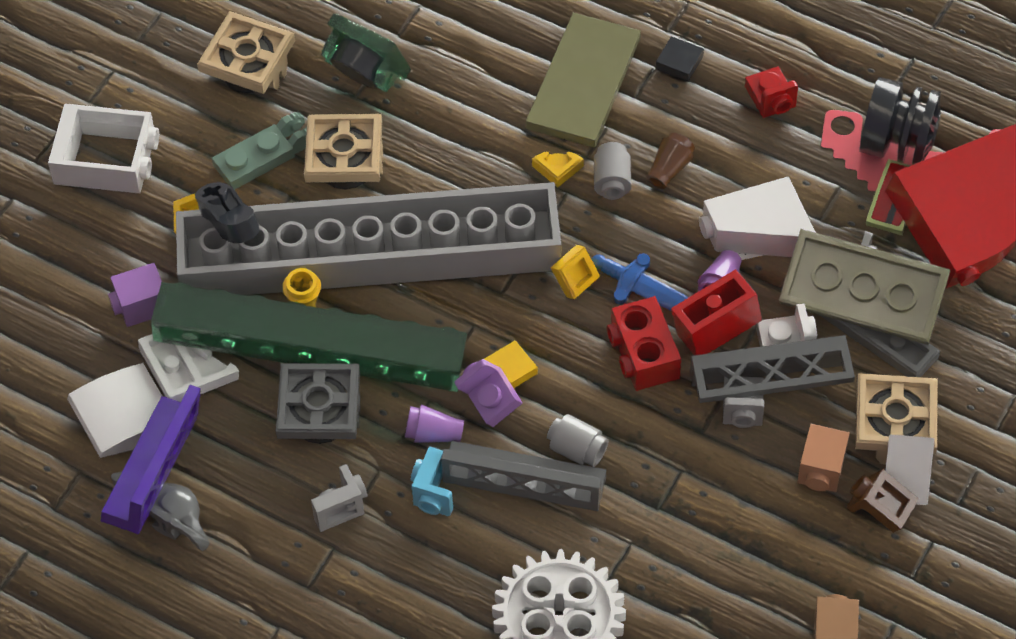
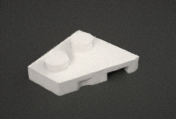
(181, 366)

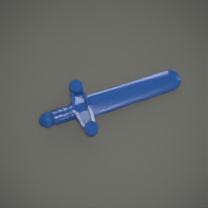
(634, 279)

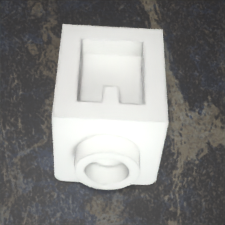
(787, 329)

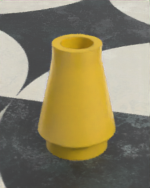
(302, 287)

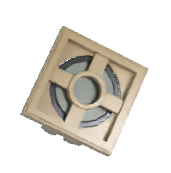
(245, 56)
(341, 151)
(897, 408)

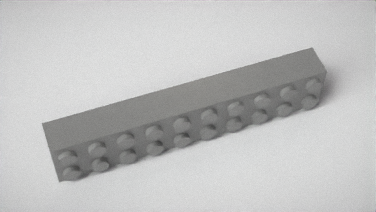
(378, 240)

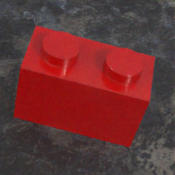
(716, 314)

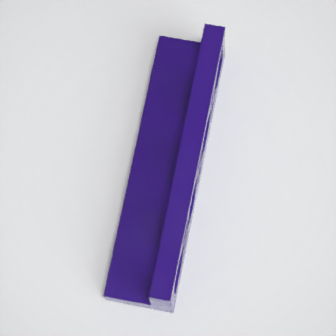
(151, 462)

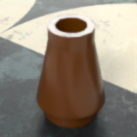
(672, 157)

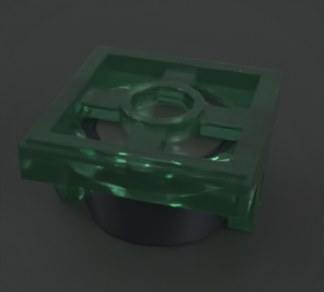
(363, 54)

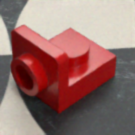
(771, 92)

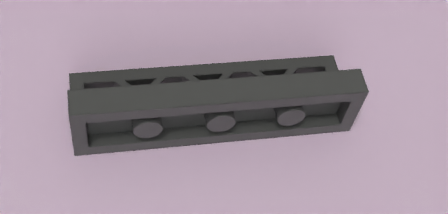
(772, 362)
(523, 475)

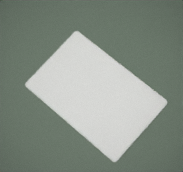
(911, 463)

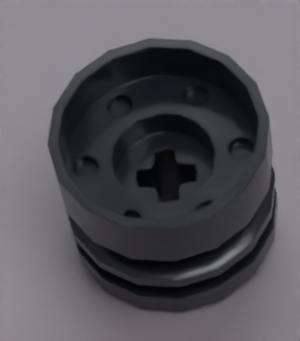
(900, 121)

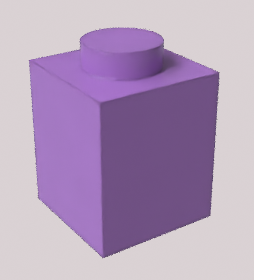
(135, 294)

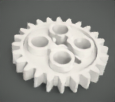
(559, 580)

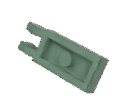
(262, 151)

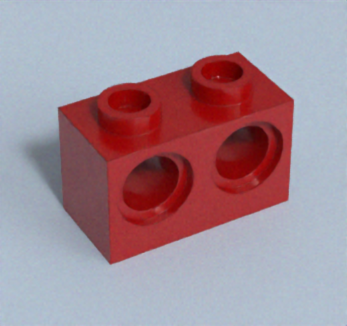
(650, 342)

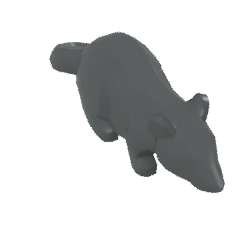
(176, 514)

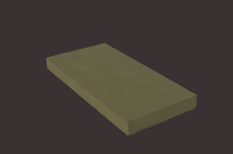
(583, 80)
(864, 286)

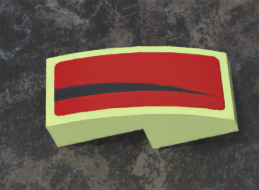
(882, 212)

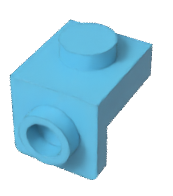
(426, 479)

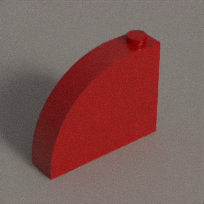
(962, 205)

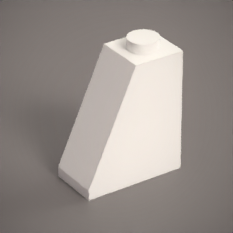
(756, 219)

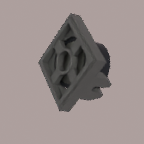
(315, 403)

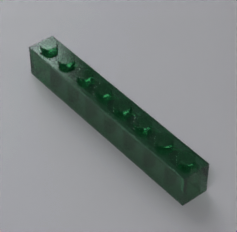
(308, 335)

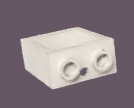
(109, 123)

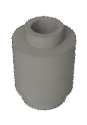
(612, 170)
(577, 440)

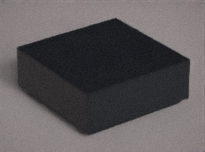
(679, 58)

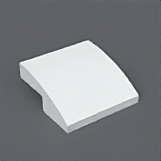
(116, 408)

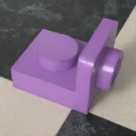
(489, 391)

